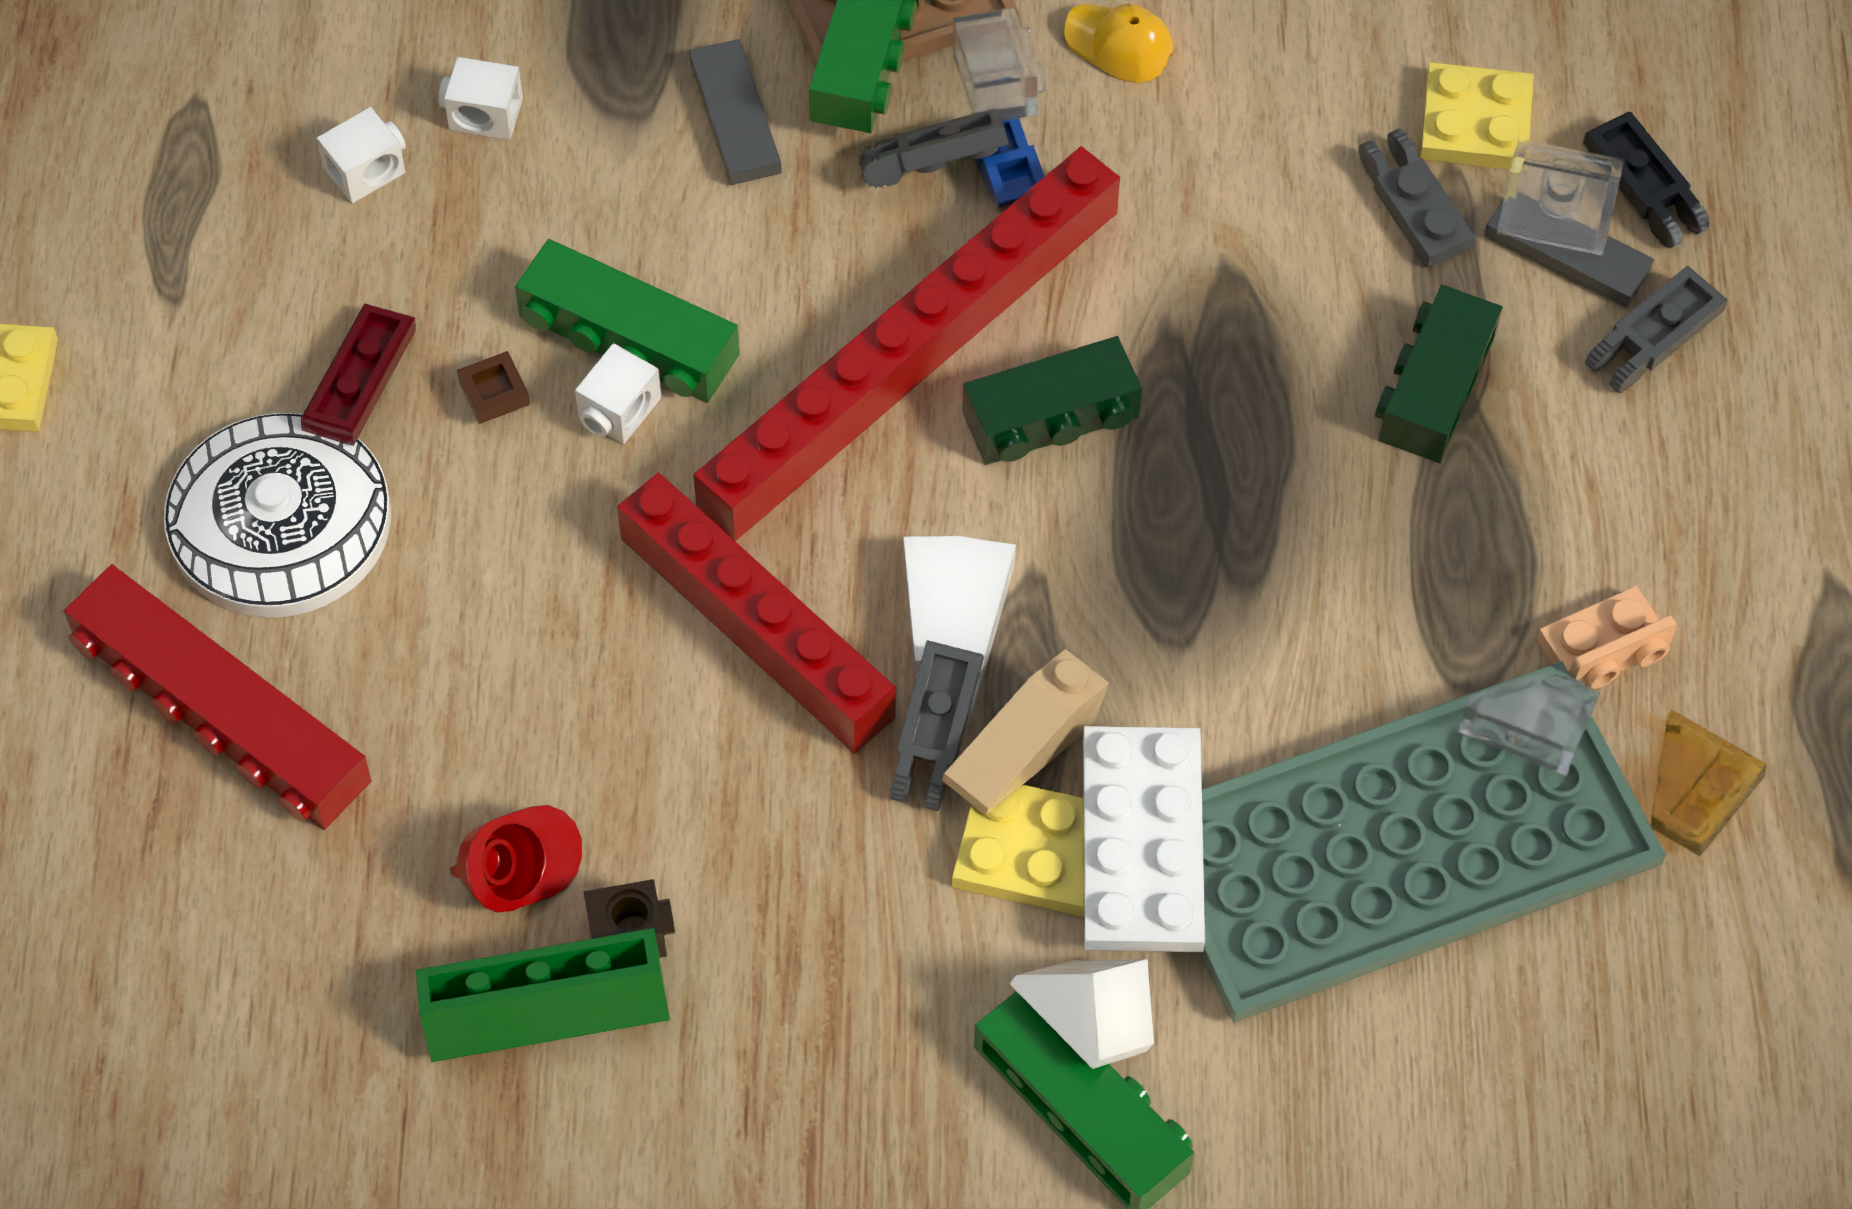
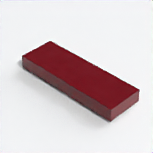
(358, 374)

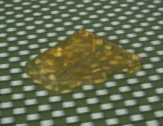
(1700, 783)

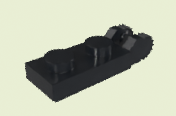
(1649, 178)

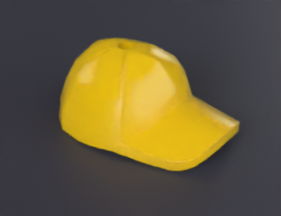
(1120, 40)

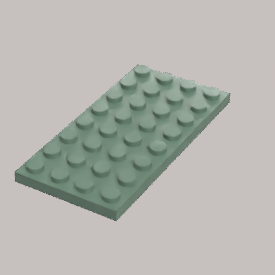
(1400, 850)

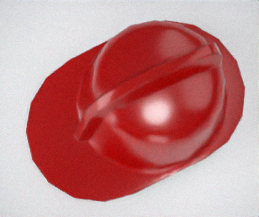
(519, 858)

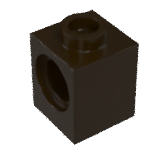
(638, 899)

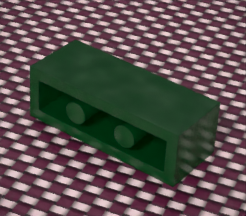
(1437, 372)
(1051, 401)

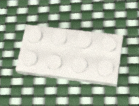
(1143, 839)

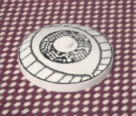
(276, 517)

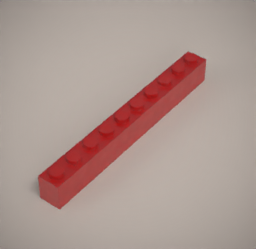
(906, 344)

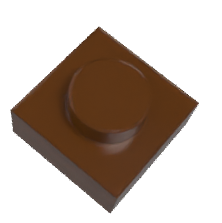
(493, 387)

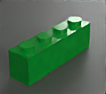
(857, 62)
(605, 307)
(542, 995)
(1089, 1109)

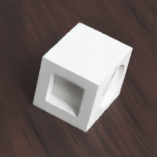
(482, 98)
(362, 154)
(617, 394)

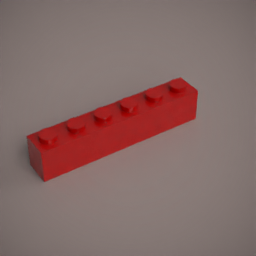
(757, 612)
(217, 697)

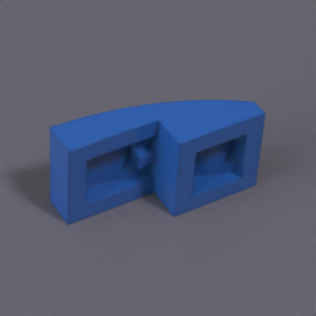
(1012, 168)

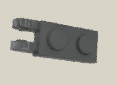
(932, 146)
(1416, 200)
(1658, 327)
(936, 717)

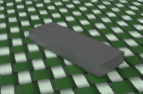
(735, 112)
(1613, 275)

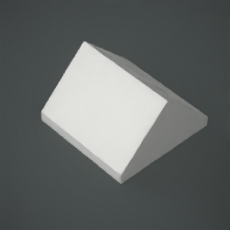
(1094, 1006)

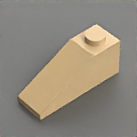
(1028, 732)

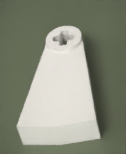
(956, 593)

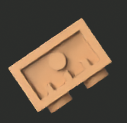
(1608, 638)

